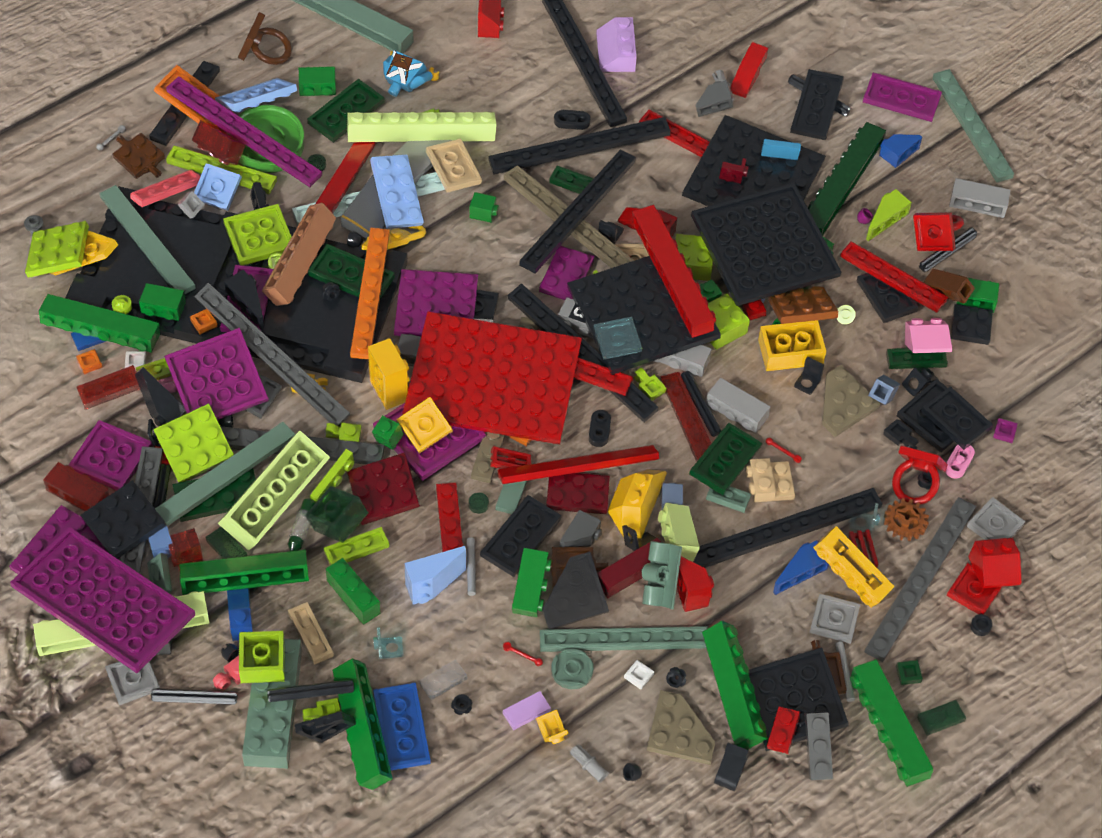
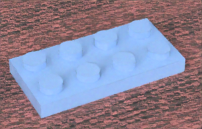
(256, 94)
(396, 191)

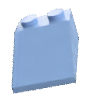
(432, 574)

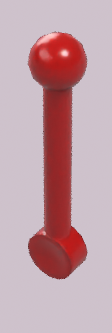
(769, 441)
(507, 647)

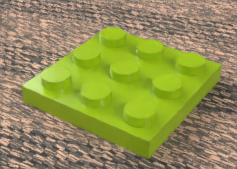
(258, 234)
(57, 249)
(193, 443)

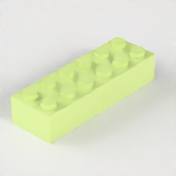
(274, 490)

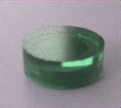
(317, 161)
(478, 503)

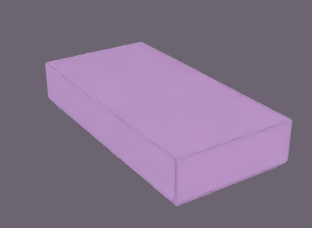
(526, 710)

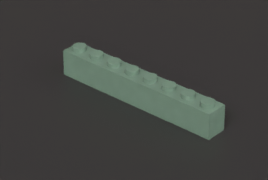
(364, 22)

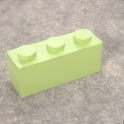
(679, 529)

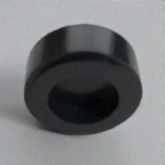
(981, 625)

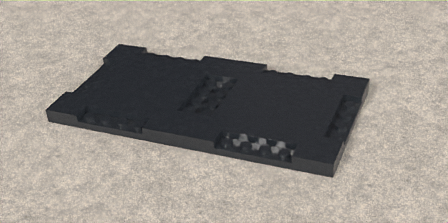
(308, 329)

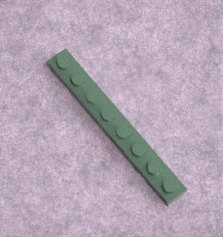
(973, 126)

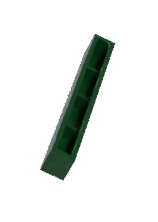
(845, 175)

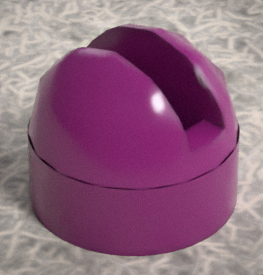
(864, 216)

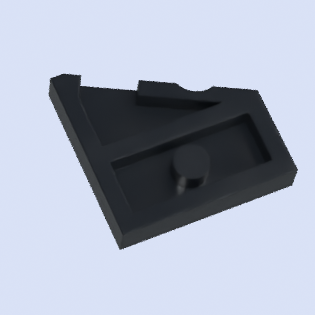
(325, 727)

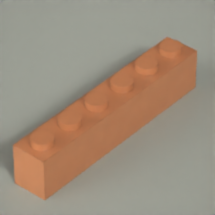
(299, 254)

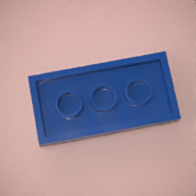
(402, 726)

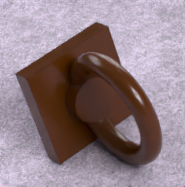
(254, 38)

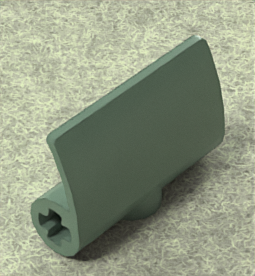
(661, 574)

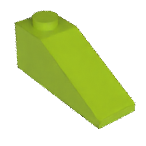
(891, 209)

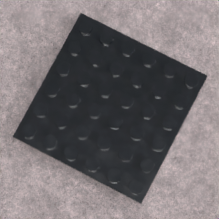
(738, 141)
(765, 244)
(637, 293)

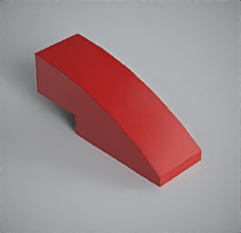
(749, 69)

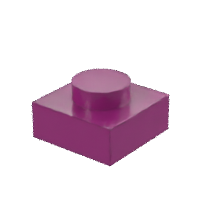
(1005, 430)

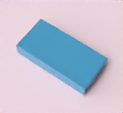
(780, 149)

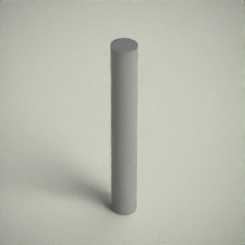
(471, 572)
(849, 693)

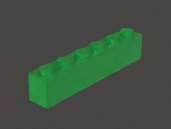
(99, 323)
(244, 572)
(735, 685)
(891, 723)
(366, 736)

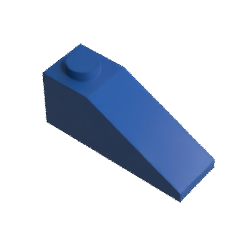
(801, 567)
(239, 612)

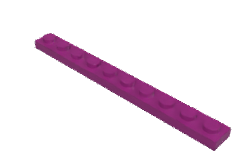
(244, 131)

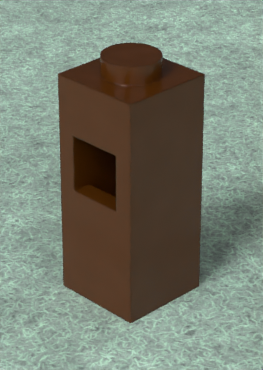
(952, 285)

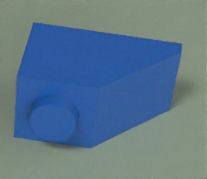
(899, 148)

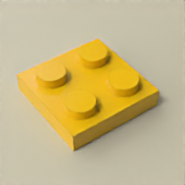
(424, 425)

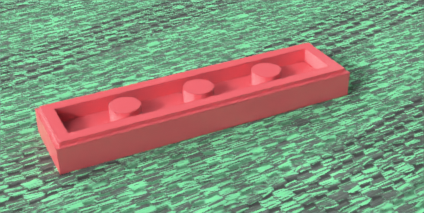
(165, 188)

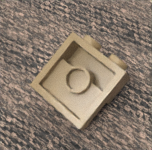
(770, 480)

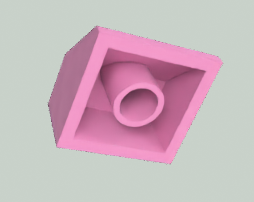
(927, 335)

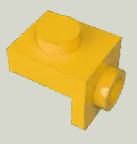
(551, 727)

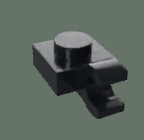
(900, 433)

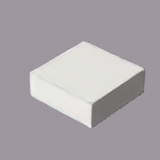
(135, 358)
(639, 674)

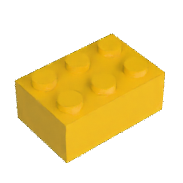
(790, 344)
(388, 373)

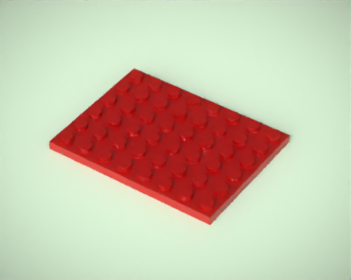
(495, 376)

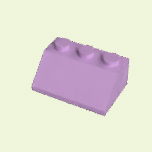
(617, 45)

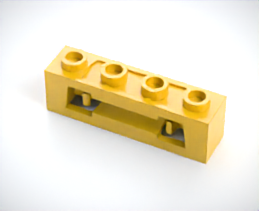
(853, 567)

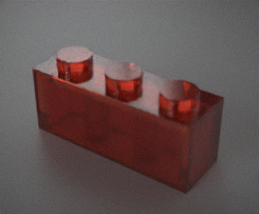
(218, 143)
(108, 387)
(74, 487)

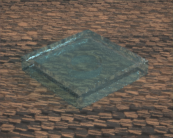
(617, 338)

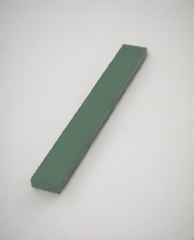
(146, 240)
(225, 473)
(622, 638)

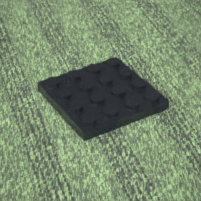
(799, 685)

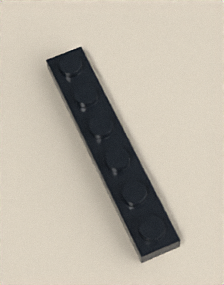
(174, 117)

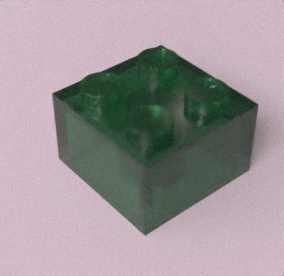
(336, 514)

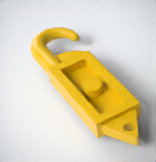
(401, 237)

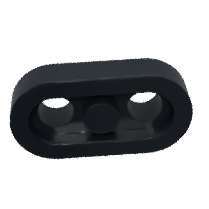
(572, 119)
(599, 426)

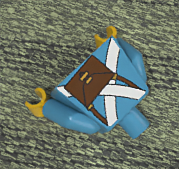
(406, 73)

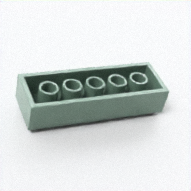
(271, 723)

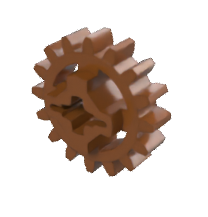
(906, 519)

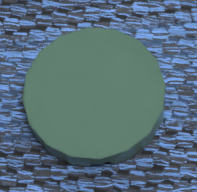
(572, 669)

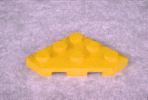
(96, 249)

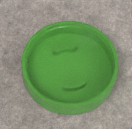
(277, 124)

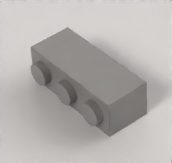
(979, 198)
(738, 405)

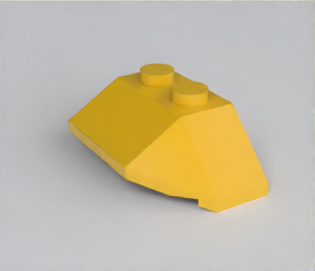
(636, 499)

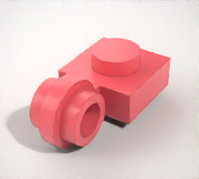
(223, 681)

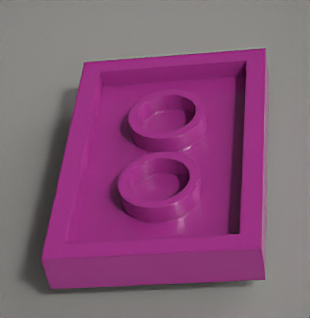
(565, 267)

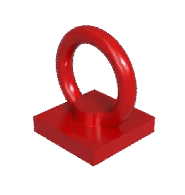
(936, 231)
(923, 462)

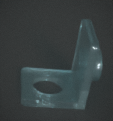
(870, 519)
(381, 643)

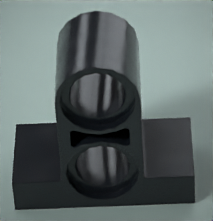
(731, 766)

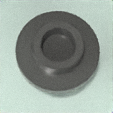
(33, 223)

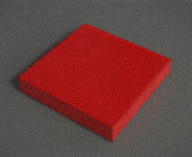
(970, 593)

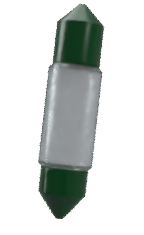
(301, 526)

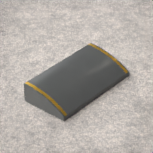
(364, 211)

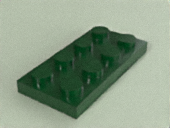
(332, 117)
(344, 270)
(725, 458)
(220, 501)

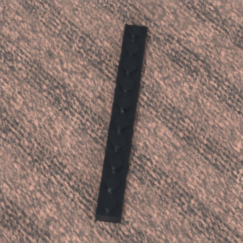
(585, 62)
(579, 145)
(577, 211)
(550, 322)
(787, 528)

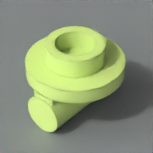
(845, 314)

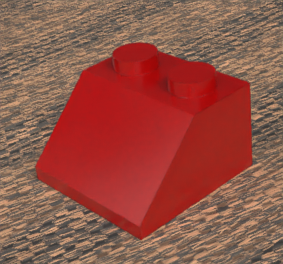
(489, 18)
(996, 562)
(693, 585)

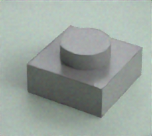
(191, 204)

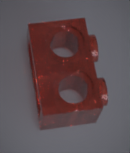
(185, 548)

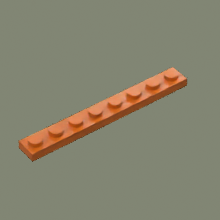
(370, 292)

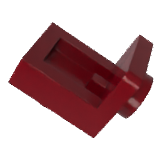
(733, 172)

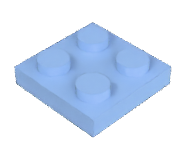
(217, 186)

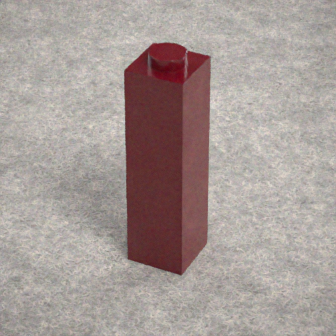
(624, 571)

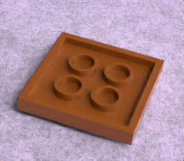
(803, 305)

